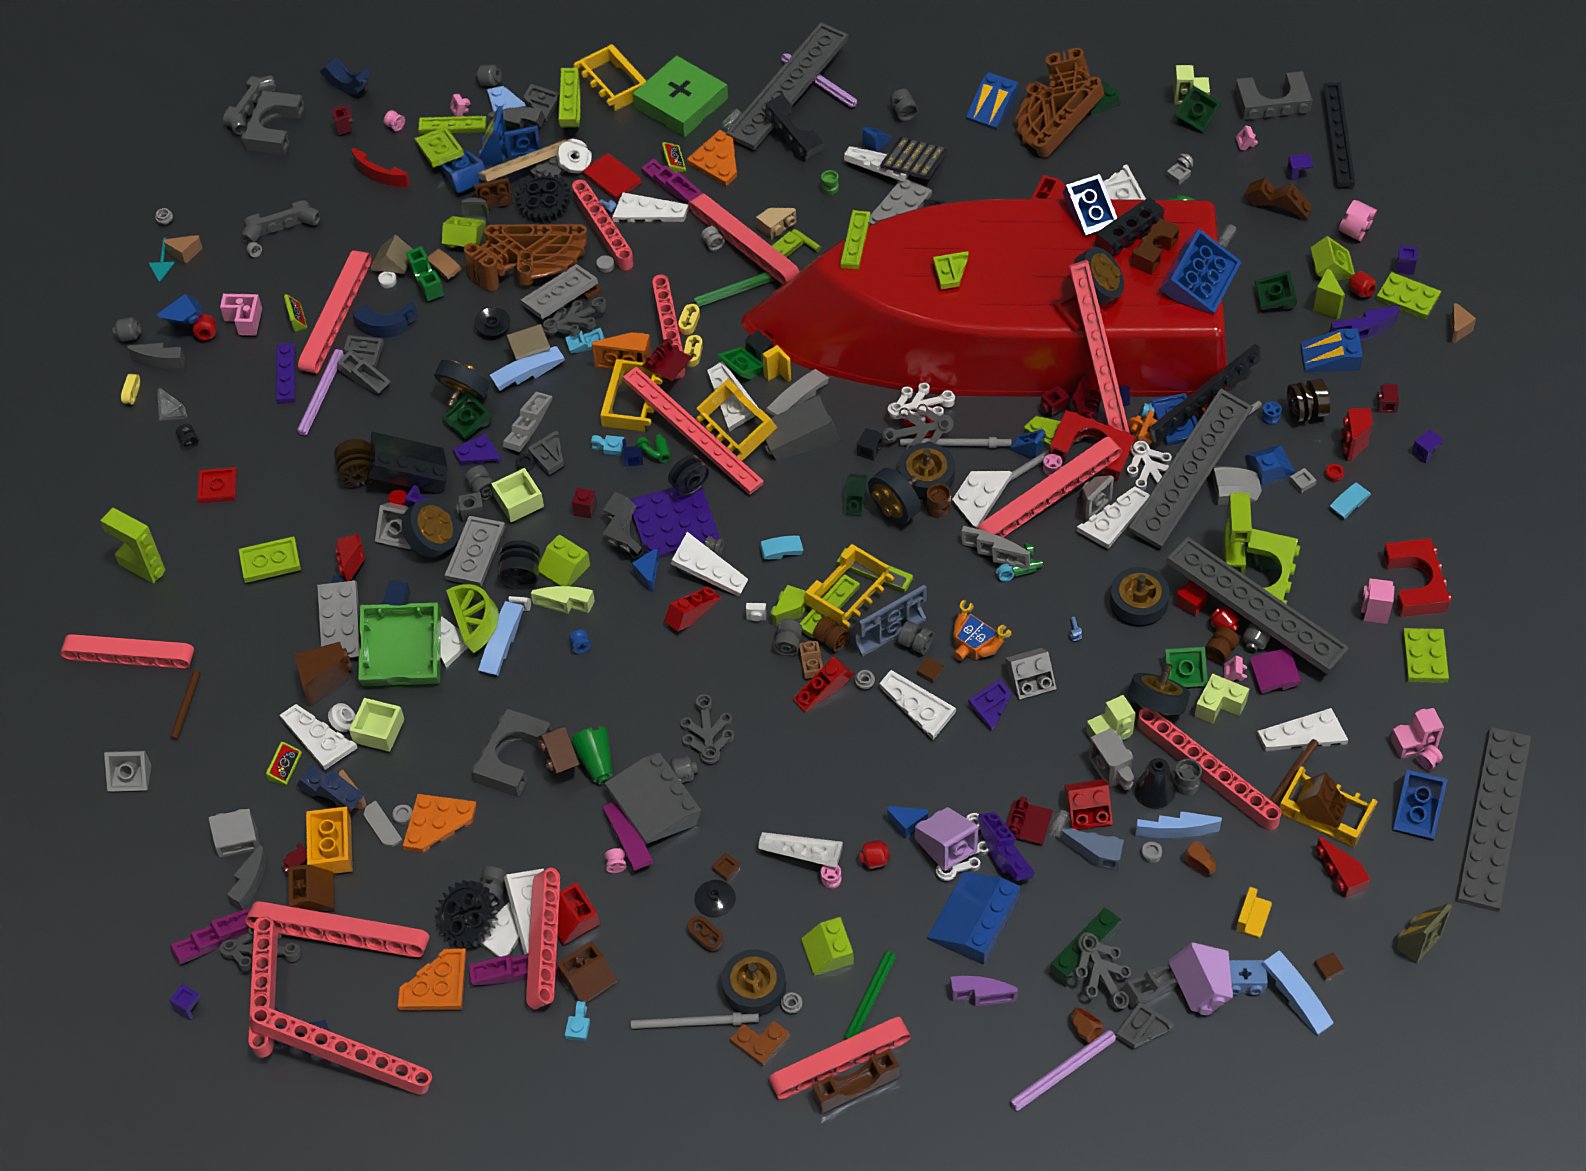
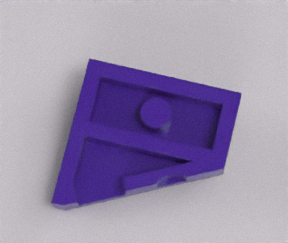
(476, 451)
(991, 703)

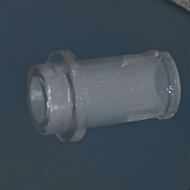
(731, 118)
(1228, 232)
(1060, 821)

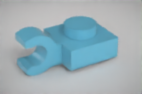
(610, 445)
(578, 1026)

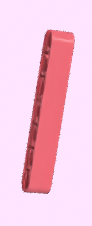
(603, 225)
(667, 314)
(127, 651)
(543, 938)
(263, 976)
(839, 1057)

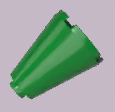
(594, 753)

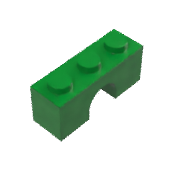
(424, 275)

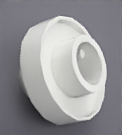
(341, 717)

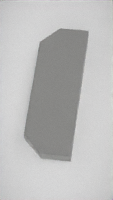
(381, 825)

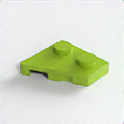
(950, 269)
(1048, 425)

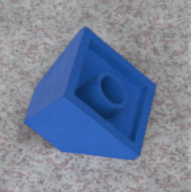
(522, 141)
(182, 311)
(1270, 464)

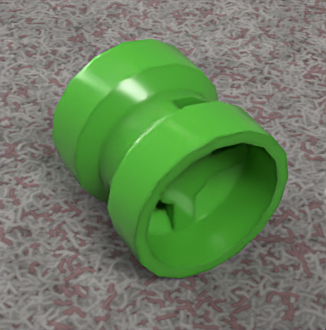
(830, 182)

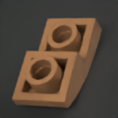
(444, 264)
(810, 658)

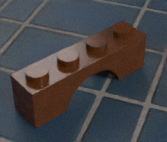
(838, 1090)

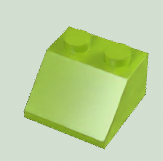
(462, 231)
(1333, 256)
(563, 562)
(828, 947)

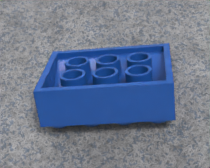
(1200, 273)
(975, 915)

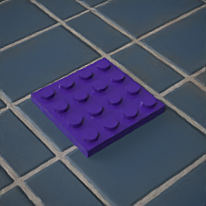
(667, 517)

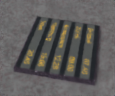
(914, 158)

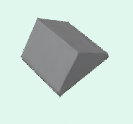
(127, 770)

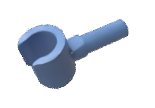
(611, 205)
(1075, 634)

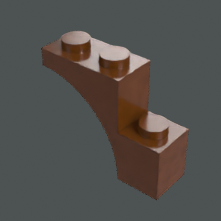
(1288, 197)

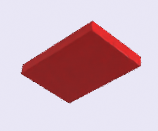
(612, 176)

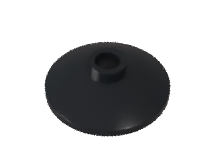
(492, 321)
(715, 906)

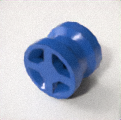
(1271, 413)
(579, 641)

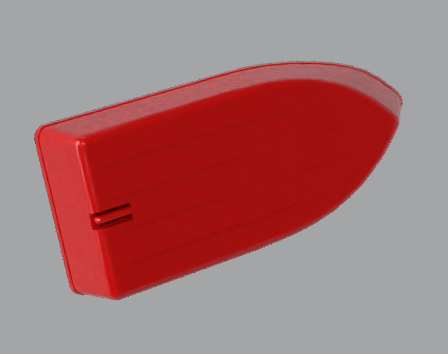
(1001, 324)

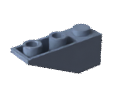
(1098, 849)

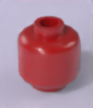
(1362, 284)
(205, 327)
(1225, 618)
(875, 854)

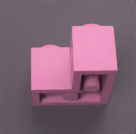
(244, 310)
(1377, 600)
(1414, 737)

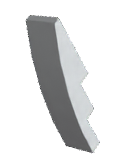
(798, 392)
(528, 421)
(996, 546)

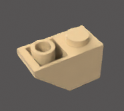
(775, 221)

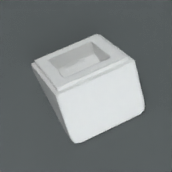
(526, 602)

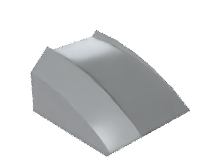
(1233, 480)

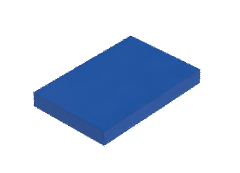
(1166, 404)

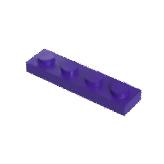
(285, 373)

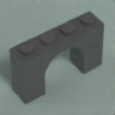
(1255, 105)
(271, 106)
(511, 728)

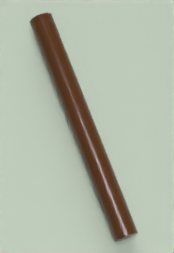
(185, 705)
(1293, 771)

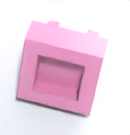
(458, 105)
(1246, 138)
(1234, 668)

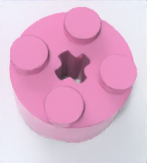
(1357, 220)

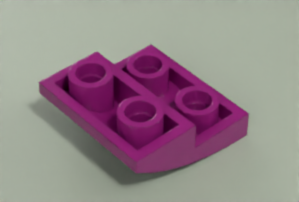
(1275, 670)

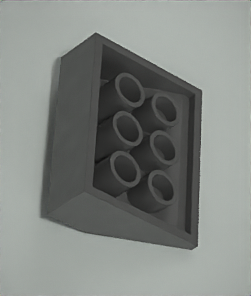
(653, 799)

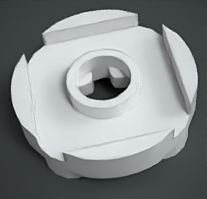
(567, 162)

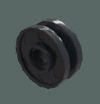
(688, 475)

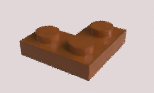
(762, 1046)

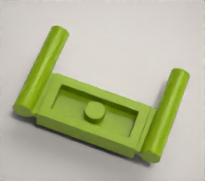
(792, 241)

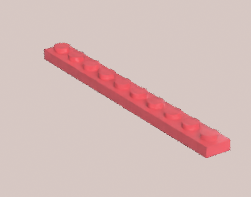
(1098, 345)
(693, 430)

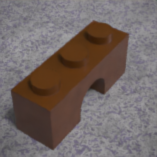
(1161, 235)

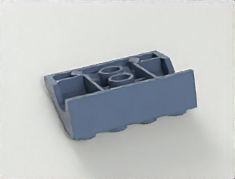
(888, 622)

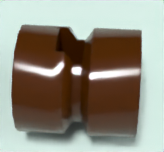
(938, 500)
(829, 632)
(1221, 645)

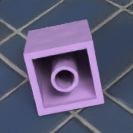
(947, 837)
(1203, 977)

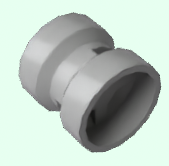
(712, 238)

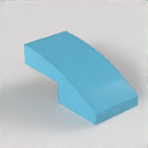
(583, 342)
(1349, 500)
(780, 546)

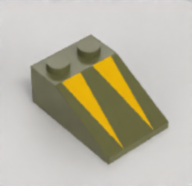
(1423, 932)

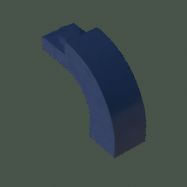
(343, 78)
(384, 325)

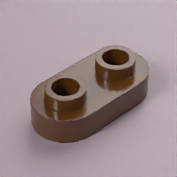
(706, 934)

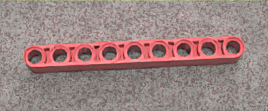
(743, 238)
(334, 312)
(1052, 488)
(1210, 776)
(341, 929)
(334, 1041)

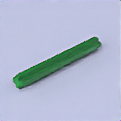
(733, 289)
(870, 995)

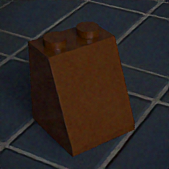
(323, 670)

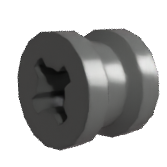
(715, 545)

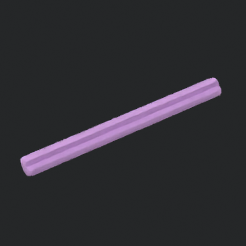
(829, 87)
(320, 393)
(1063, 1070)

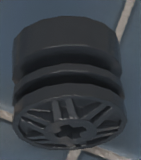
(519, 564)

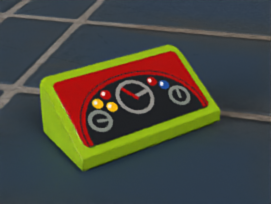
(673, 157)
(295, 313)
(283, 764)

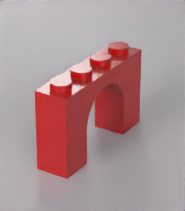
(1076, 426)
(1421, 556)

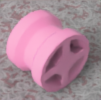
(394, 120)
(1051, 464)
(1429, 757)
(615, 860)
(827, 871)

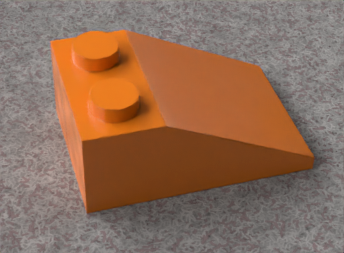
(622, 347)

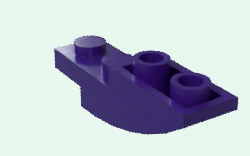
(1371, 323)
(1001, 847)

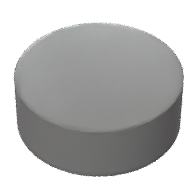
(605, 264)
(402, 814)
(1151, 852)

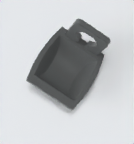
(475, 208)

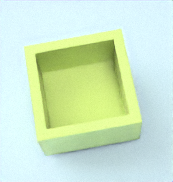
(517, 495)
(377, 724)

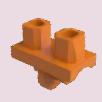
(1141, 427)

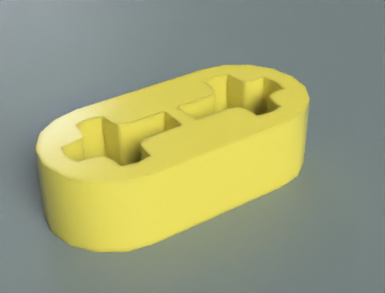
(692, 320)
(697, 350)
(130, 389)

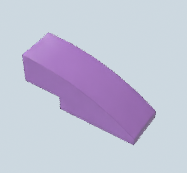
(982, 990)

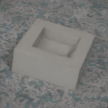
(1178, 173)
(1302, 480)

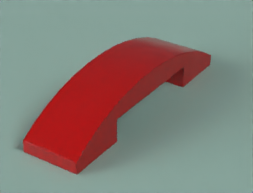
(394, 177)

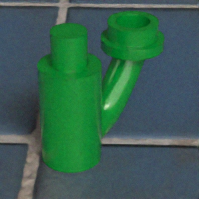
(662, 450)
(1034, 564)

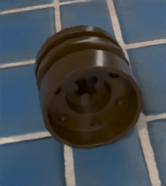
(1308, 400)
(353, 463)

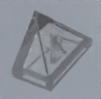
(169, 407)

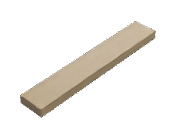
(520, 162)

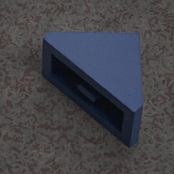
(874, 139)
(1029, 444)
(646, 569)
(906, 819)

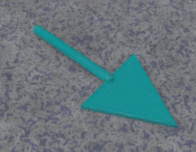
(161, 268)

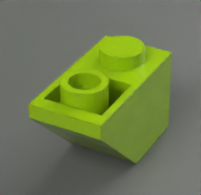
(790, 605)

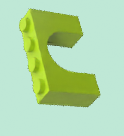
(1237, 530)
(139, 549)
(1280, 549)

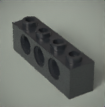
(1129, 226)

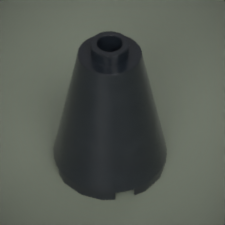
(1155, 785)

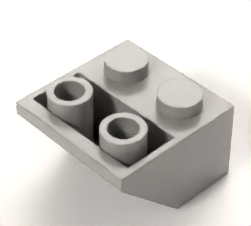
(1031, 673)
(234, 832)

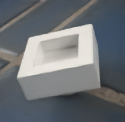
(756, 611)

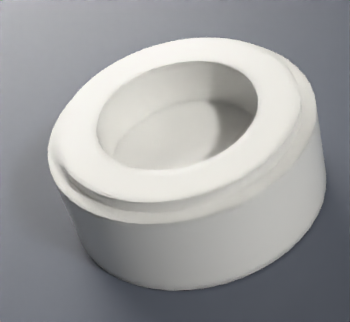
(387, 279)

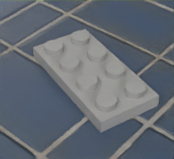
(902, 198)
(559, 291)
(475, 551)
(340, 616)

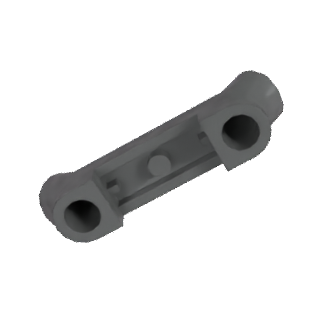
(236, 116)
(297, 215)

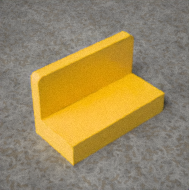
(776, 363)
(1253, 914)

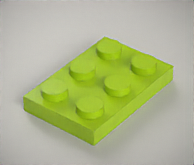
(439, 147)
(1409, 295)
(269, 559)
(1425, 655)

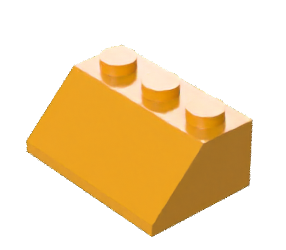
(329, 839)

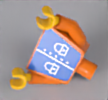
(975, 637)

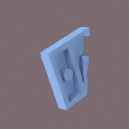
(503, 97)

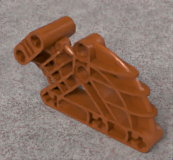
(1073, 90)
(532, 248)

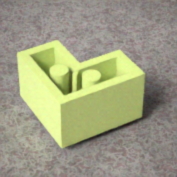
(1185, 80)
(1221, 695)
(1117, 715)

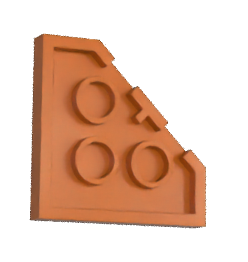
(716, 158)
(436, 820)
(437, 984)

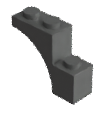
(620, 512)

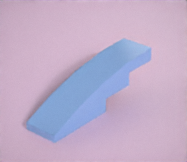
(526, 367)
(499, 643)
(1186, 826)
(1299, 993)

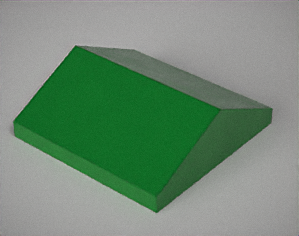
(742, 362)
(1187, 666)

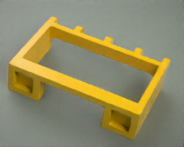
(603, 56)
(625, 422)
(755, 438)
(847, 558)
(1342, 833)

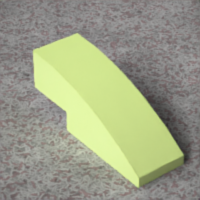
(564, 598)

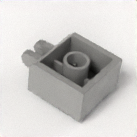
(1112, 759)

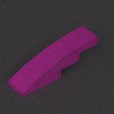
(670, 181)
(628, 837)
(211, 937)
(501, 970)

